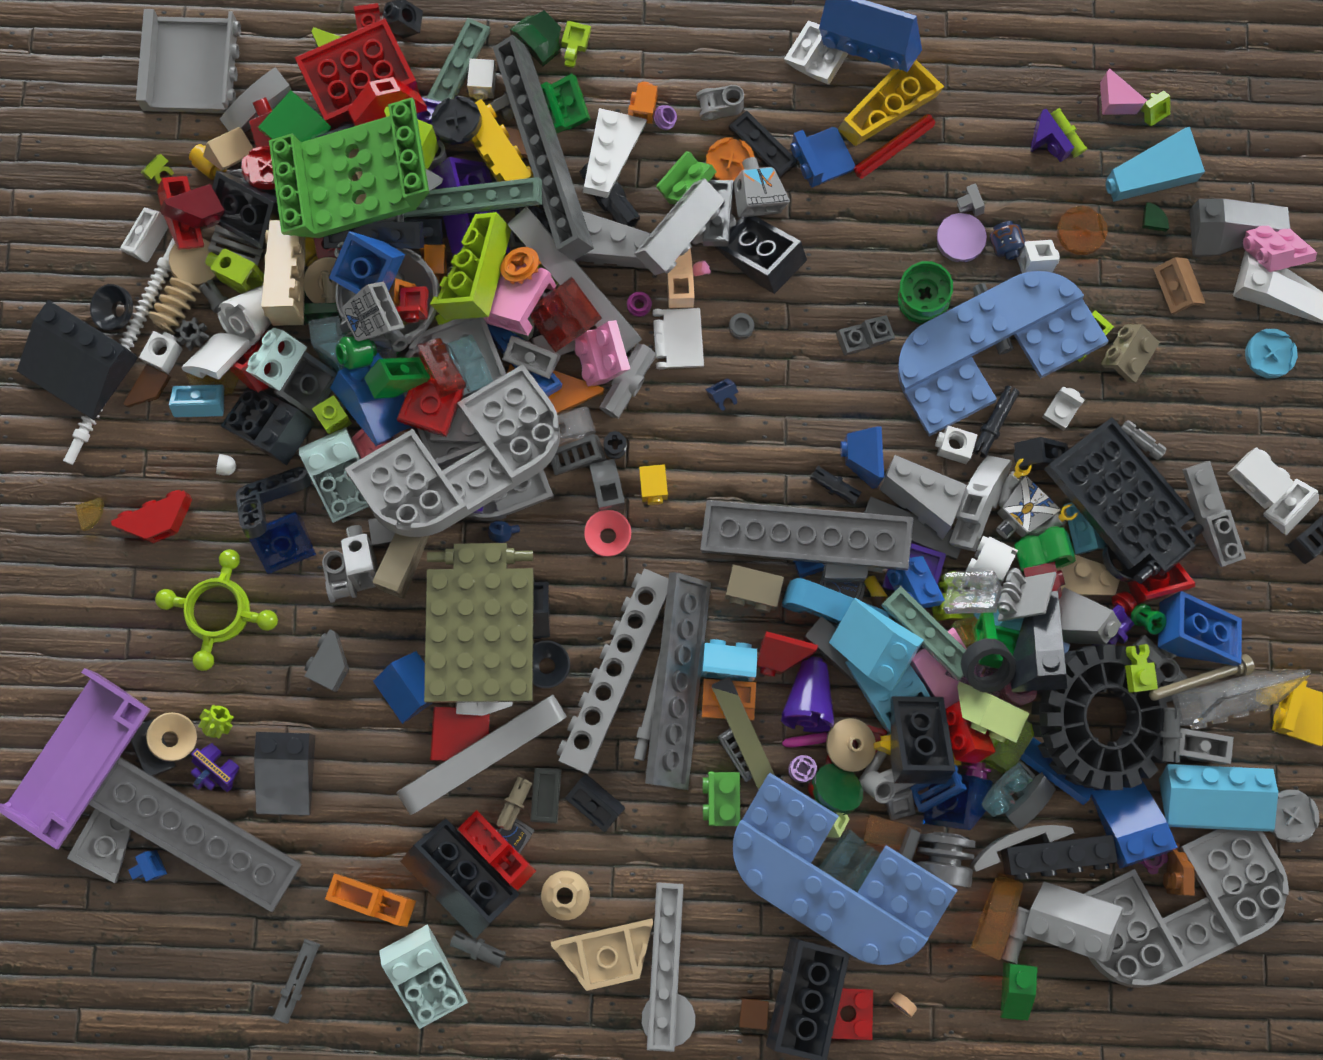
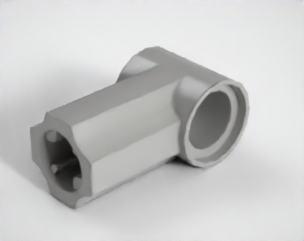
(882, 785)

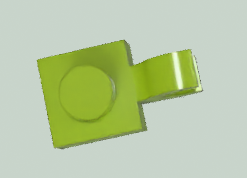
(575, 39)

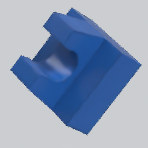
(148, 866)

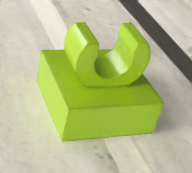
(1156, 108)
(155, 167)

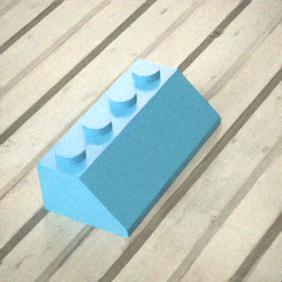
(1219, 797)

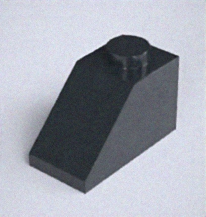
(1038, 452)

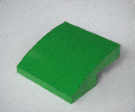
(565, 103)
(294, 117)

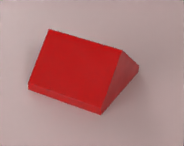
(1161, 587)

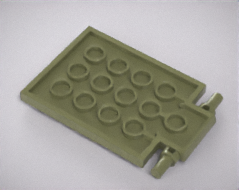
(479, 626)

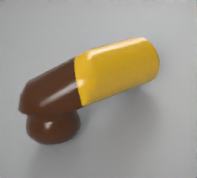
(877, 593)

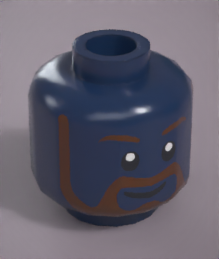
(1007, 240)

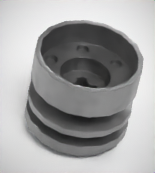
(946, 857)

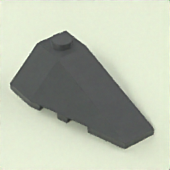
(1222, 223)

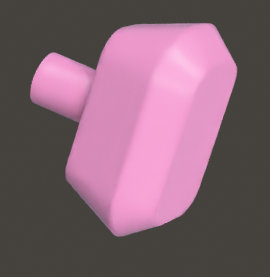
(701, 268)

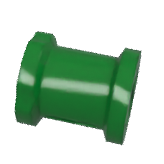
(1156, 617)

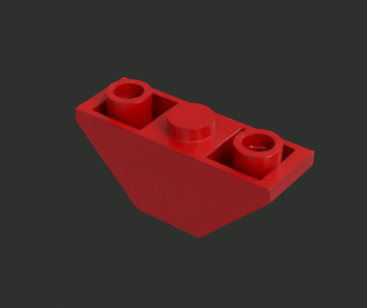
(376, 97)
(156, 518)

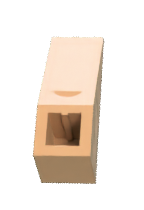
(681, 283)

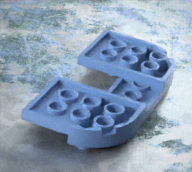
(1035, 307)
(878, 924)

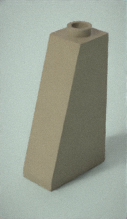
(399, 565)

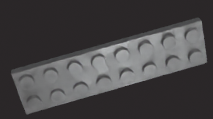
(807, 535)
(678, 682)
(195, 834)

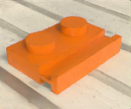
(711, 706)

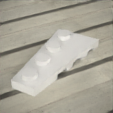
(610, 149)

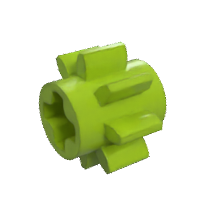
(215, 721)

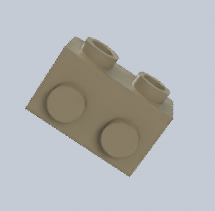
(1131, 351)

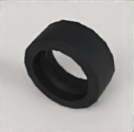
(998, 679)

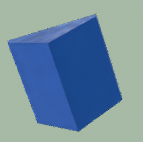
(404, 686)

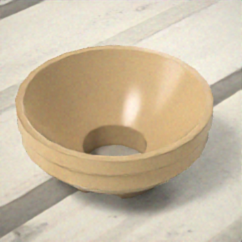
(176, 724)
(580, 895)

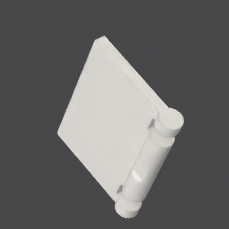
(678, 338)

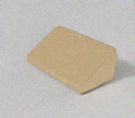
(228, 149)

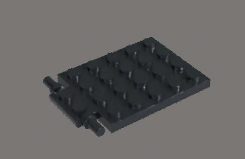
(1126, 500)

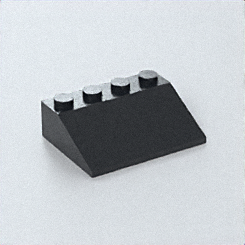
(74, 360)

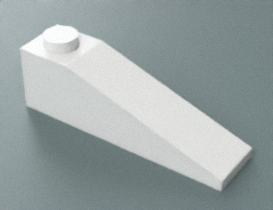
(1278, 290)

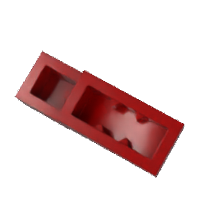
(497, 850)

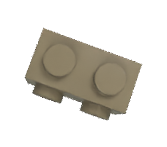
(753, 588)

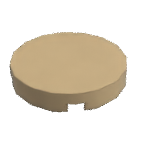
(190, 264)

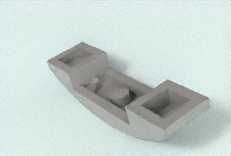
(989, 855)

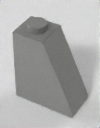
(1086, 620)

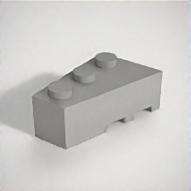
(924, 493)

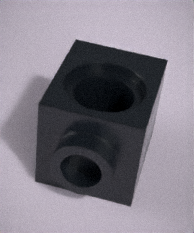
(403, 18)

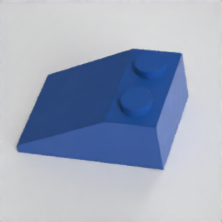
(373, 415)
(1200, 630)
(1135, 823)

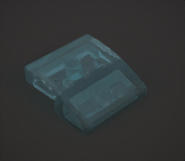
(850, 860)

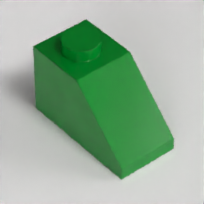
(395, 376)
(1018, 990)

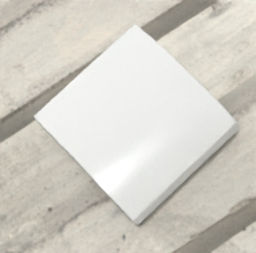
(813, 57)
(217, 355)

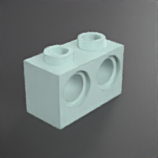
(281, 363)

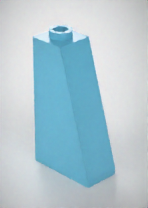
(1158, 168)

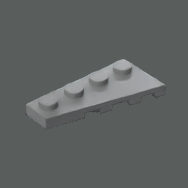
(101, 846)

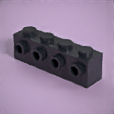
(1057, 855)

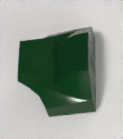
(540, 35)

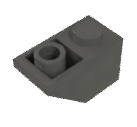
(607, 485)
(329, 664)

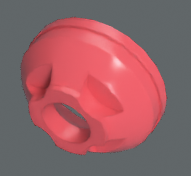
(607, 520)

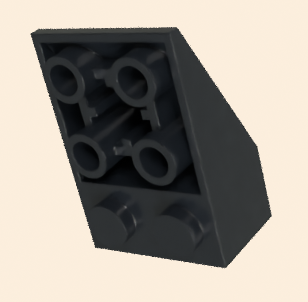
(268, 424)

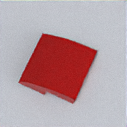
(455, 732)

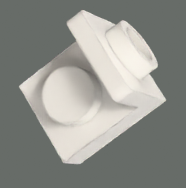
(1063, 407)

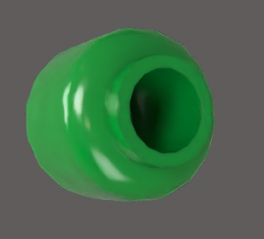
(355, 353)

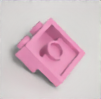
(1277, 249)
(601, 354)

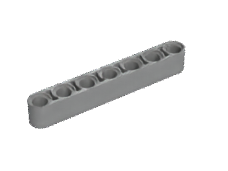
(561, 267)
(481, 754)

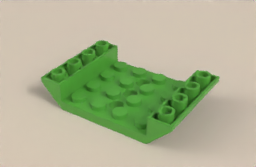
(316, 175)

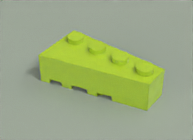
(475, 270)

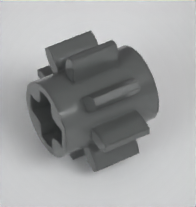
(194, 340)

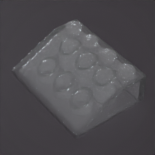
(1236, 696)

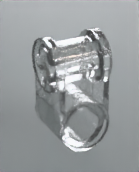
(576, 425)

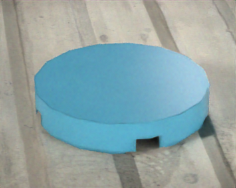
(1271, 353)

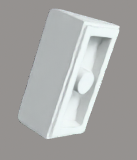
(145, 235)
(1292, 506)

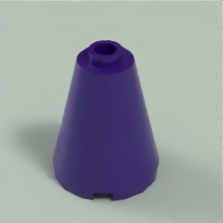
(810, 698)

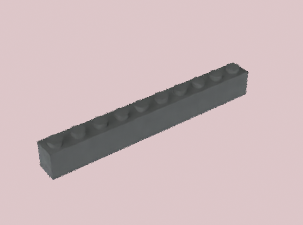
(543, 148)

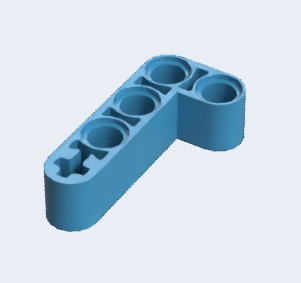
(818, 600)

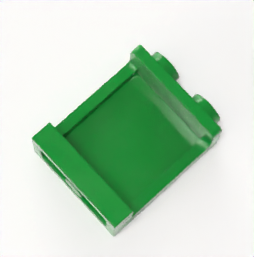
(986, 628)

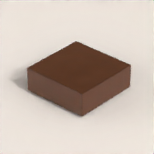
(753, 1014)

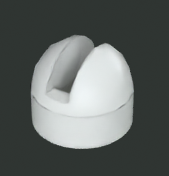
(225, 465)

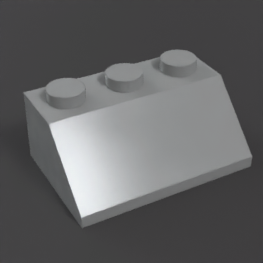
(1074, 921)

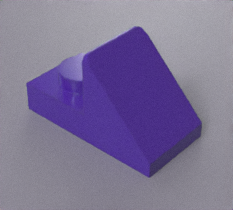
(1049, 132)

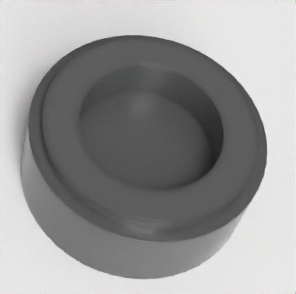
(741, 326)

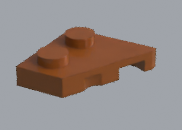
(1179, 874)

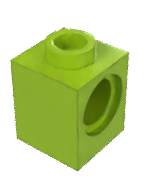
(331, 415)

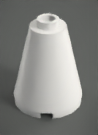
(244, 315)

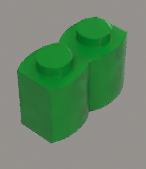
(1048, 547)

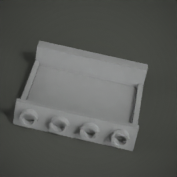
(187, 63)

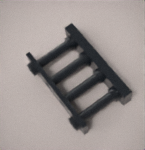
(400, 235)

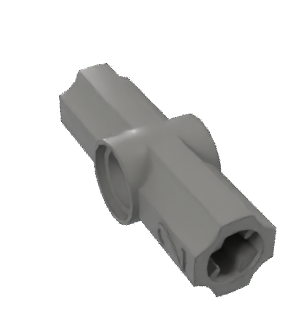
(628, 383)

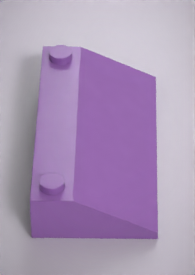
(75, 760)

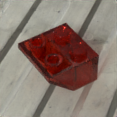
(564, 314)

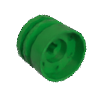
(924, 279)

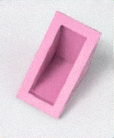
(1119, 96)

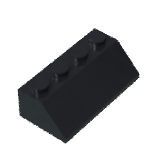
(459, 878)
(807, 1000)

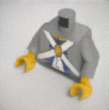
(1027, 507)

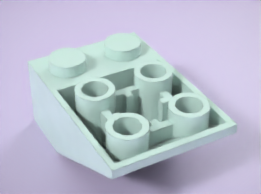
(326, 465)
(422, 976)

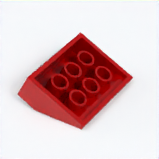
(346, 65)

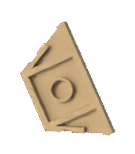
(606, 954)

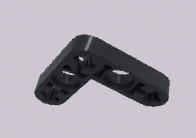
(257, 493)

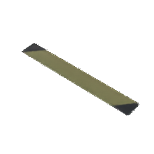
(742, 730)

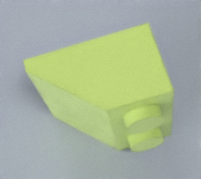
(991, 714)

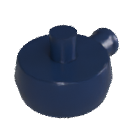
(501, 531)

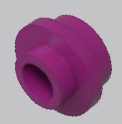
(639, 297)

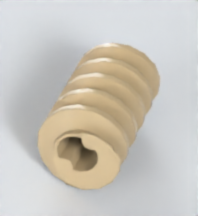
(173, 304)

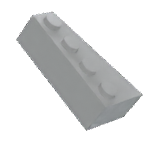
(613, 242)

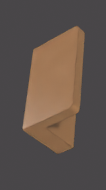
(1179, 284)

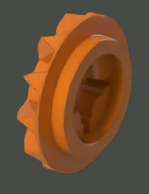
(517, 258)

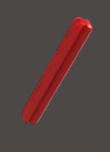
(894, 146)

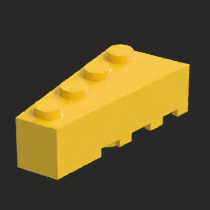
(496, 150)

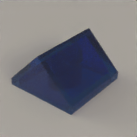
(283, 543)

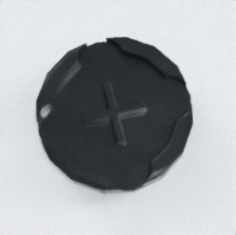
(456, 120)

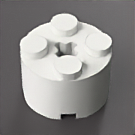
(992, 556)

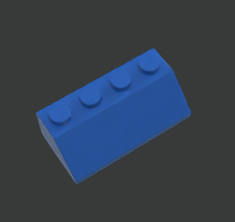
(871, 32)

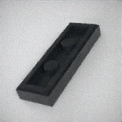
(763, 144)

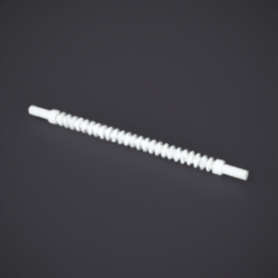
(81, 435)

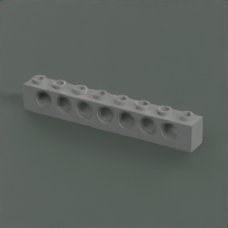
(583, 759)

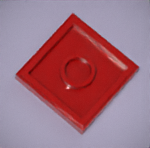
(428, 411)

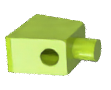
(235, 270)

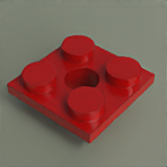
(861, 1025)

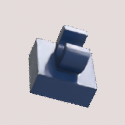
(721, 391)

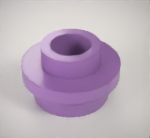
(665, 117)

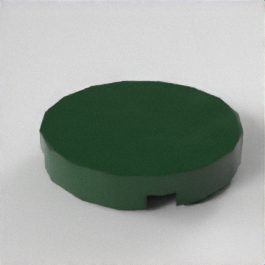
(837, 789)

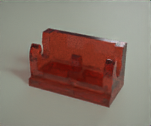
(440, 367)

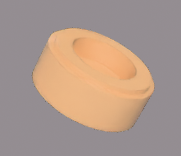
(903, 1004)

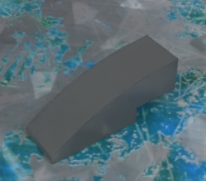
(821, 635)

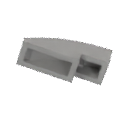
(270, 85)

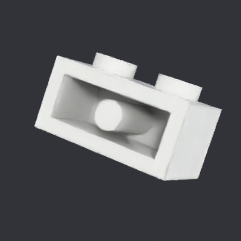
(1261, 477)

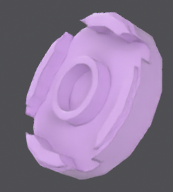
(961, 237)

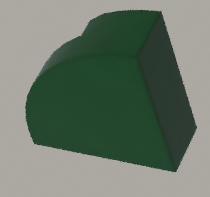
(1154, 218)

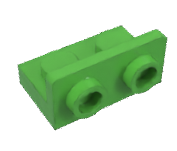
(682, 176)
(723, 798)

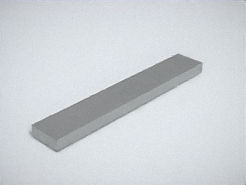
(665, 967)

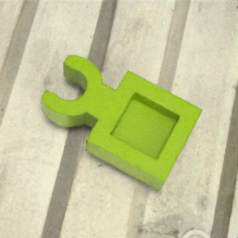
(1140, 675)

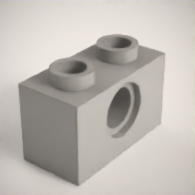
(1205, 747)

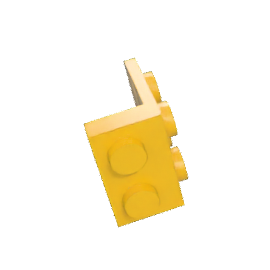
(1301, 715)

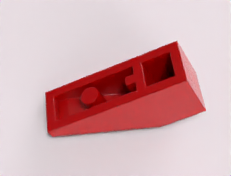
(183, 235)

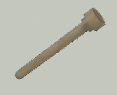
(1247, 667)

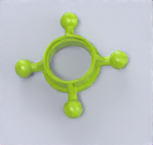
(266, 620)

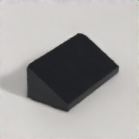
(149, 762)
(595, 803)

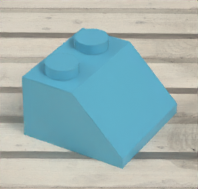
(726, 661)

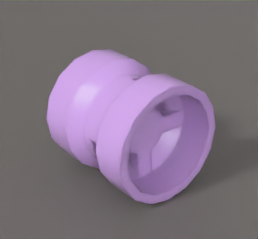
(800, 772)

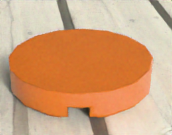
(727, 157)

